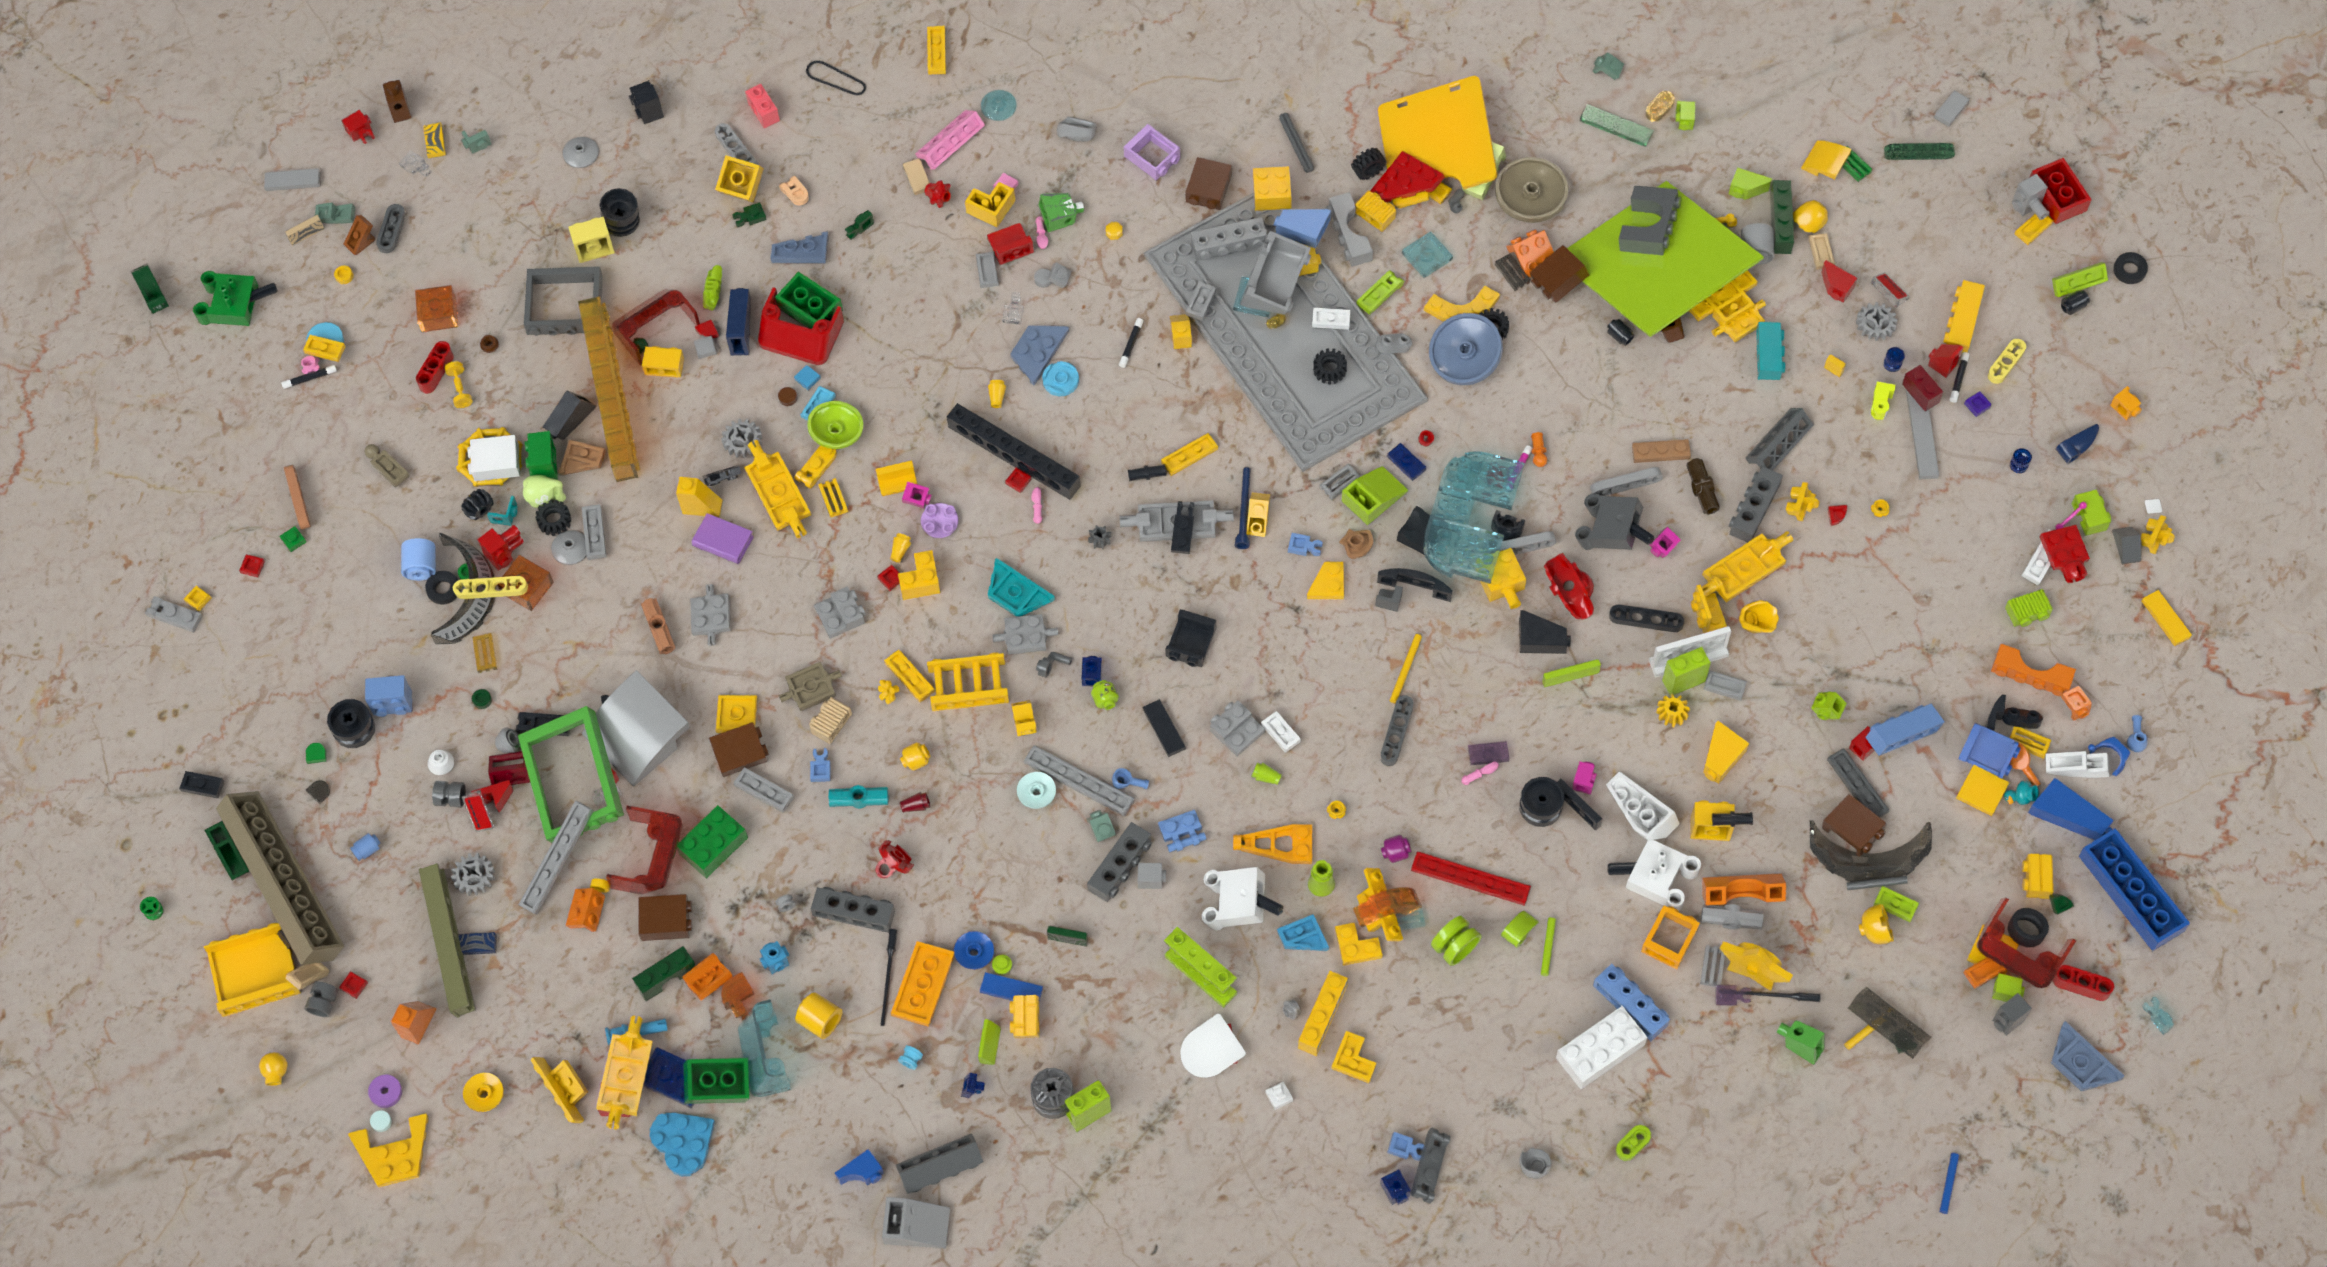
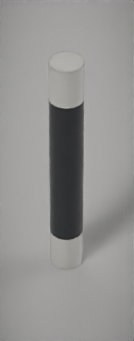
(1131, 341)
(309, 376)
(1959, 377)

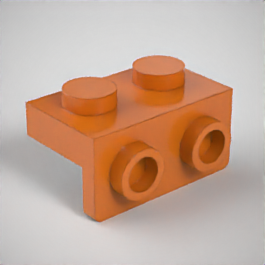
(585, 909)
(707, 976)

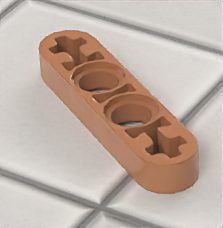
(297, 497)

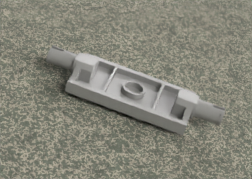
(1157, 520)

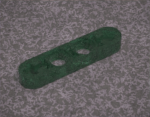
(1919, 151)

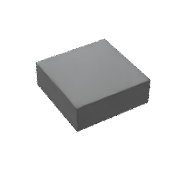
(705, 347)

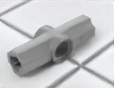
(1732, 916)

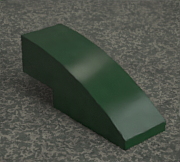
(226, 850)

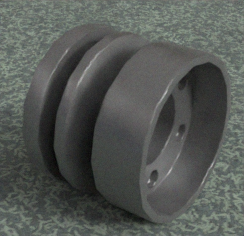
(1051, 1104)

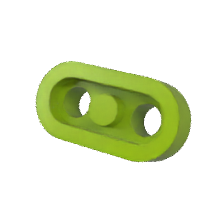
(1633, 1144)

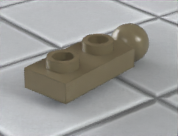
(386, 465)

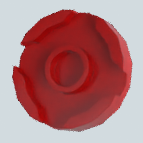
(895, 858)

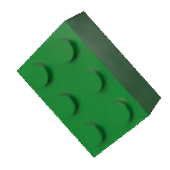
(807, 301)
(712, 841)
(716, 1080)

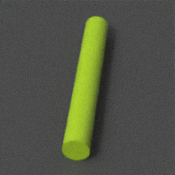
(1548, 946)

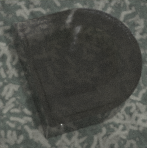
(318, 791)

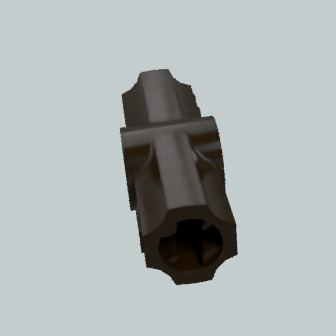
(1703, 486)

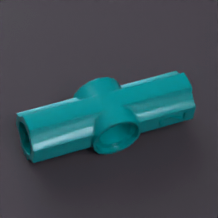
(870, 797)

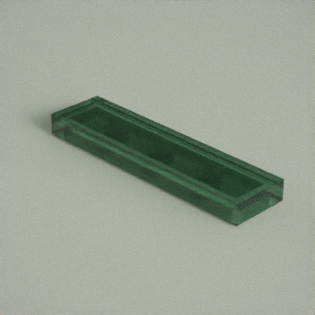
(1616, 125)

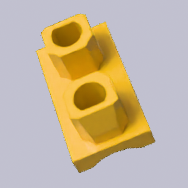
(1805, 501)
(2160, 534)

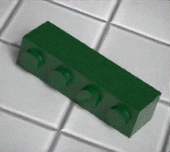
(1782, 216)

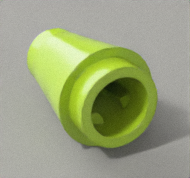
(1266, 774)

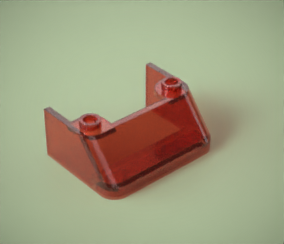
(629, 323)
(664, 829)
(2037, 972)

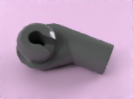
(1454, 201)

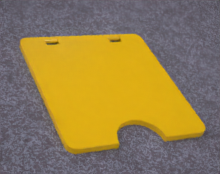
(1443, 132)

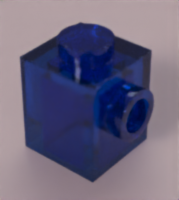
(1091, 670)
(1395, 1187)

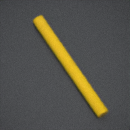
(1405, 668)

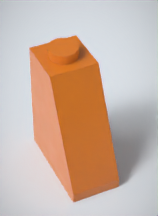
(412, 1020)

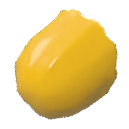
(1811, 216)
(1759, 617)

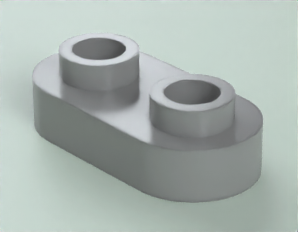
(1393, 343)

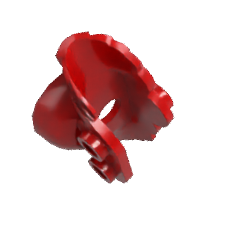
(1578, 599)

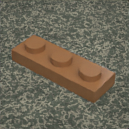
(1661, 451)

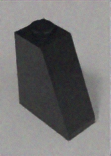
(568, 415)
(1541, 635)

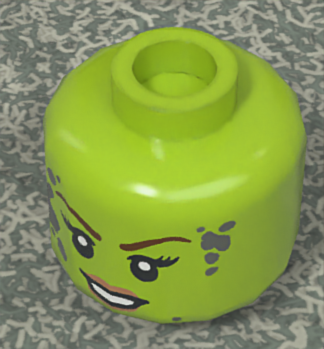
(1104, 695)

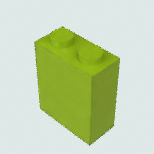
(1686, 671)

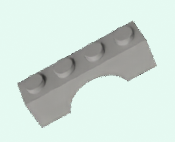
(1356, 247)

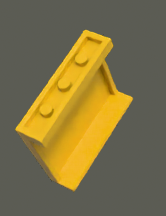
(250, 969)

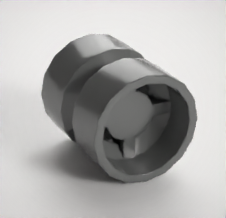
(447, 793)
(321, 999)

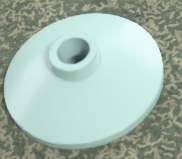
(1036, 782)

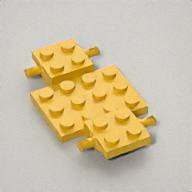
(1732, 308)

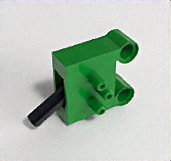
(232, 298)

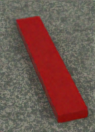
(1470, 878)

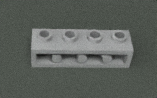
(1228, 238)

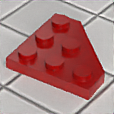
(1406, 178)

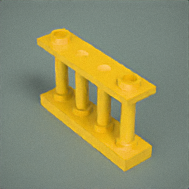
(969, 699)

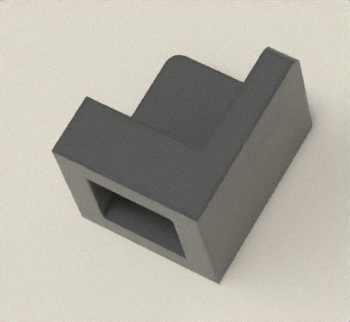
(1389, 599)

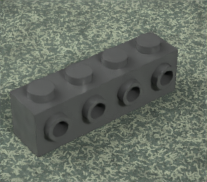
(939, 1163)

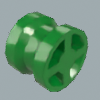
(153, 904)

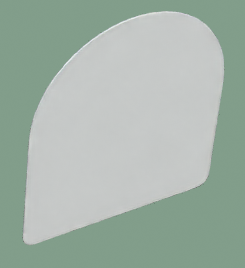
(1210, 1048)

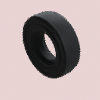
(2128, 278)
(434, 580)

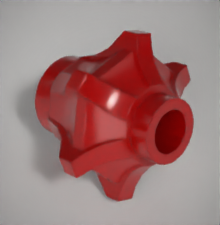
(938, 193)

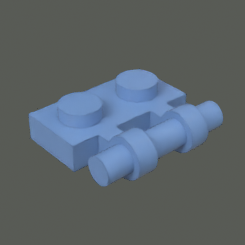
(1180, 826)

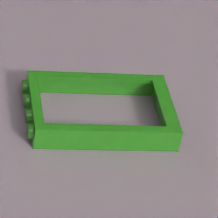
(581, 716)

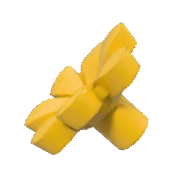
(887, 691)

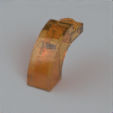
(1385, 903)

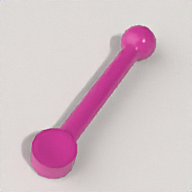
(2082, 505)

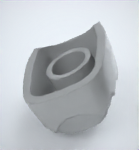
(1076, 129)

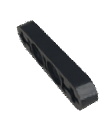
(1646, 615)

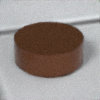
(787, 396)

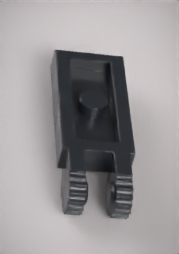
(1182, 530)

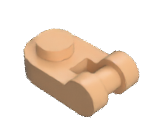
(797, 195)

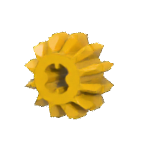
(1670, 716)

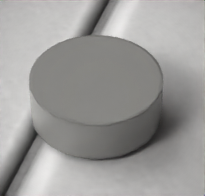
(1040, 278)

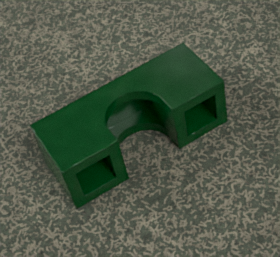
(653, 978)

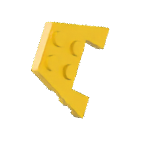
(395, 1160)

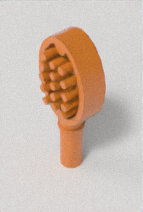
(2022, 763)

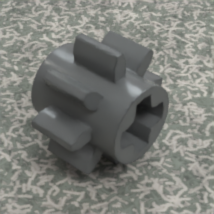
(1099, 532)

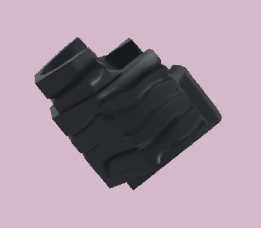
(1507, 526)

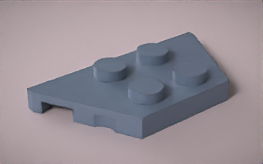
(1037, 348)
(2081, 1061)

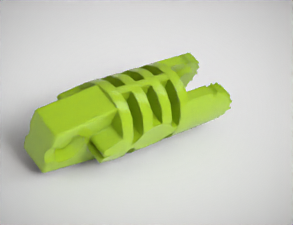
(712, 287)

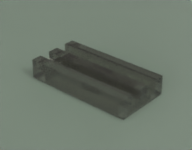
(1520, 283)

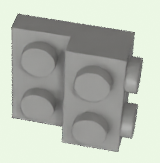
(840, 612)
(1236, 728)

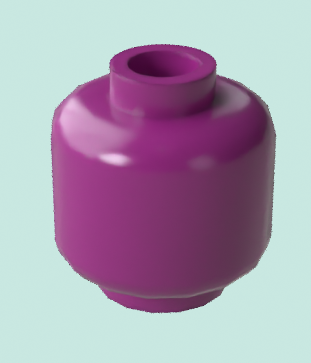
(1396, 848)

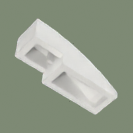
(2078, 764)

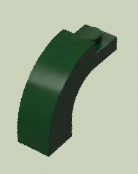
(149, 288)

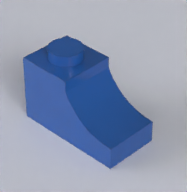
(862, 1168)

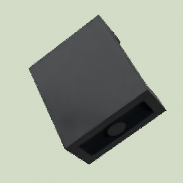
(1191, 638)

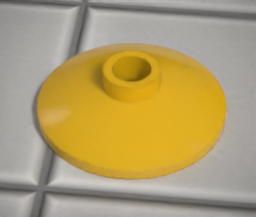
(479, 1084)

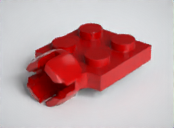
(2066, 552)

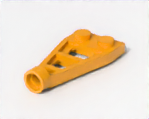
(1301, 843)

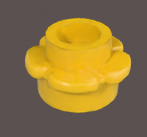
(1880, 504)
(1336, 805)

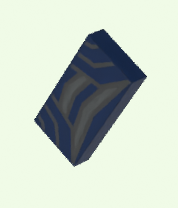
(478, 943)

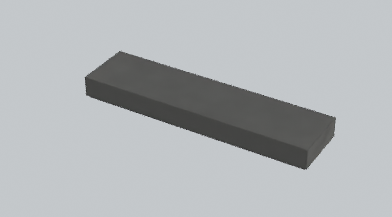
(1857, 782)

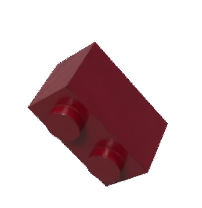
(1922, 388)

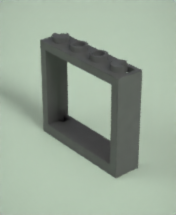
(558, 276)

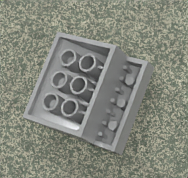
(638, 728)

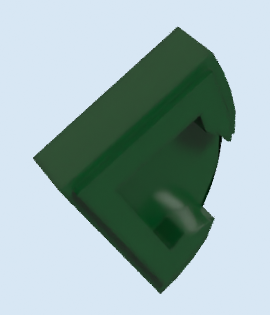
(2060, 903)

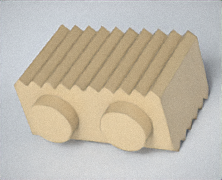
(830, 720)

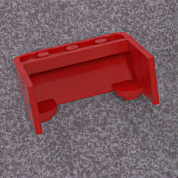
(794, 340)

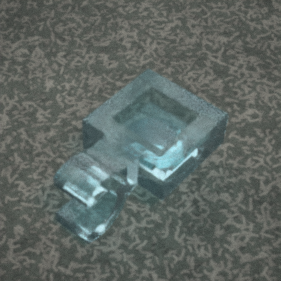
(2160, 1018)

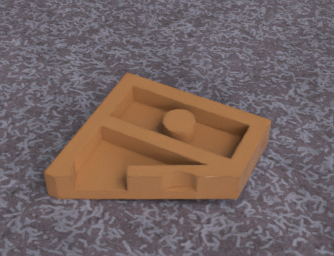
(581, 458)

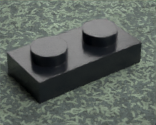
(201, 784)

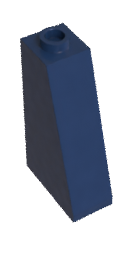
(738, 322)

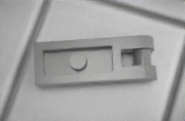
(174, 614)

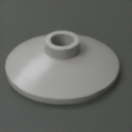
(583, 157)
(572, 554)

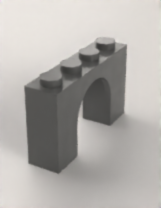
(1655, 237)

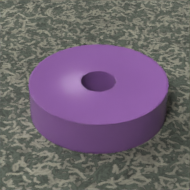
(391, 1097)

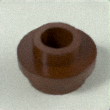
(489, 339)

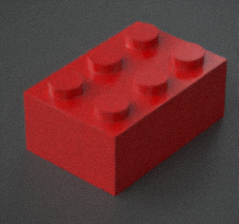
(2064, 192)

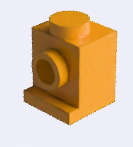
(2126, 404)

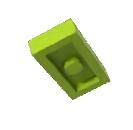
(1896, 903)

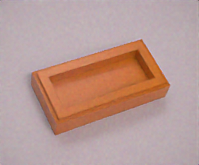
(1983, 972)

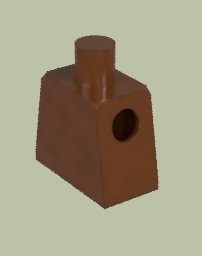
(396, 95)

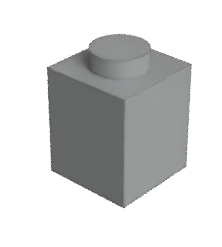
(1150, 875)

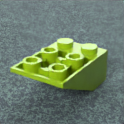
(1372, 494)

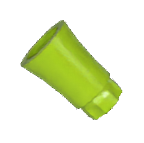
(1321, 879)

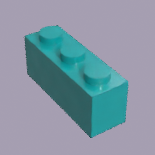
(1770, 351)

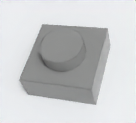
(1059, 275)

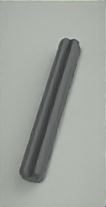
(1296, 142)

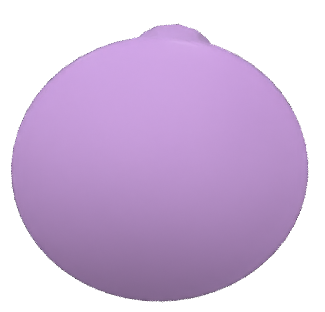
(939, 520)

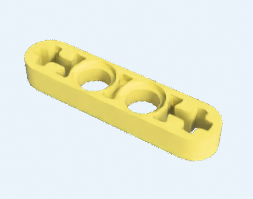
(490, 587)

